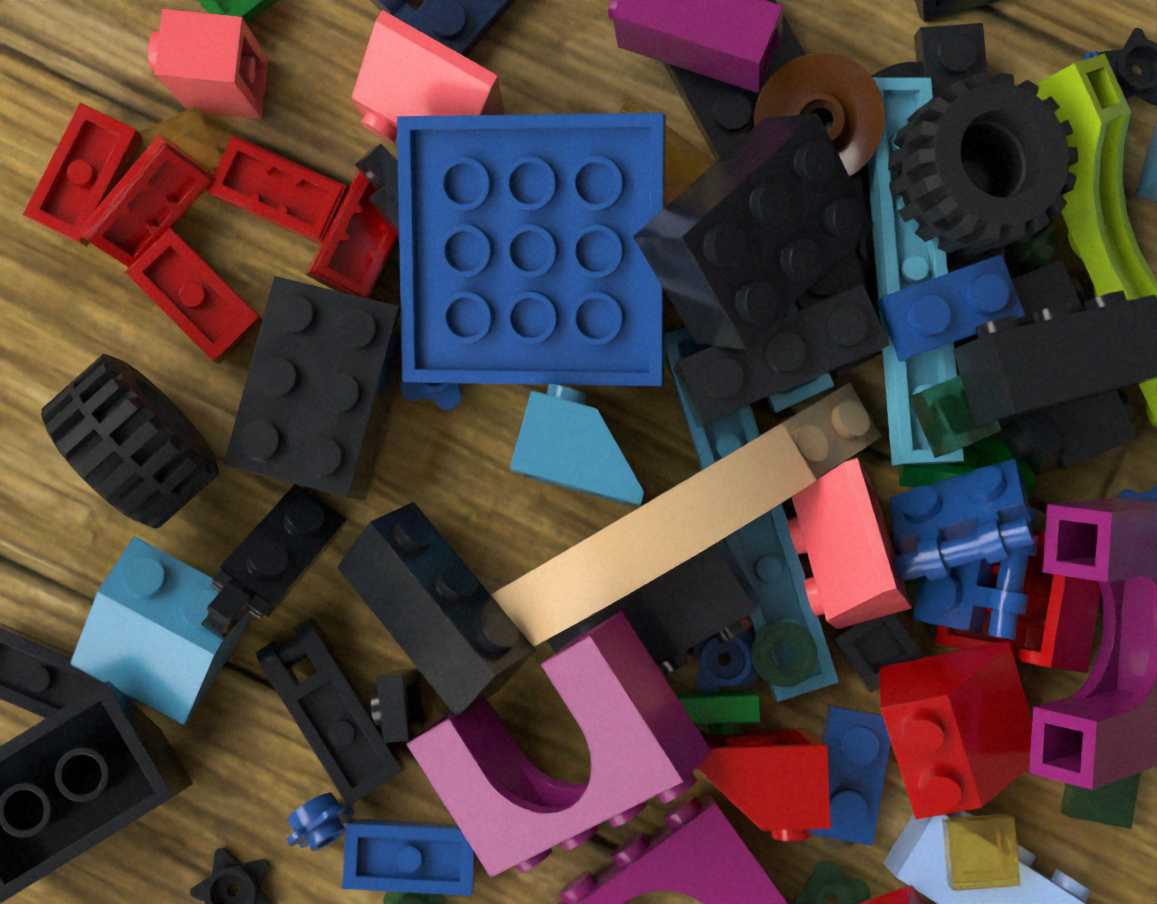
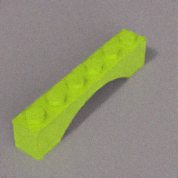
(1097, 205)

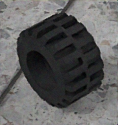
(1025, 143)
(129, 441)

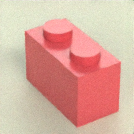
(210, 63)

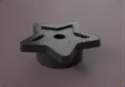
(1136, 52)
(228, 871)

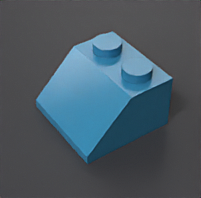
(572, 448)
(150, 633)

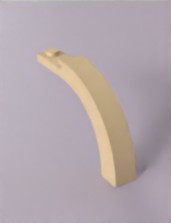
(688, 517)

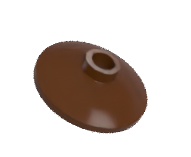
(831, 84)

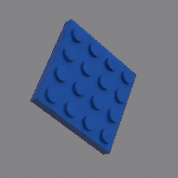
(528, 250)

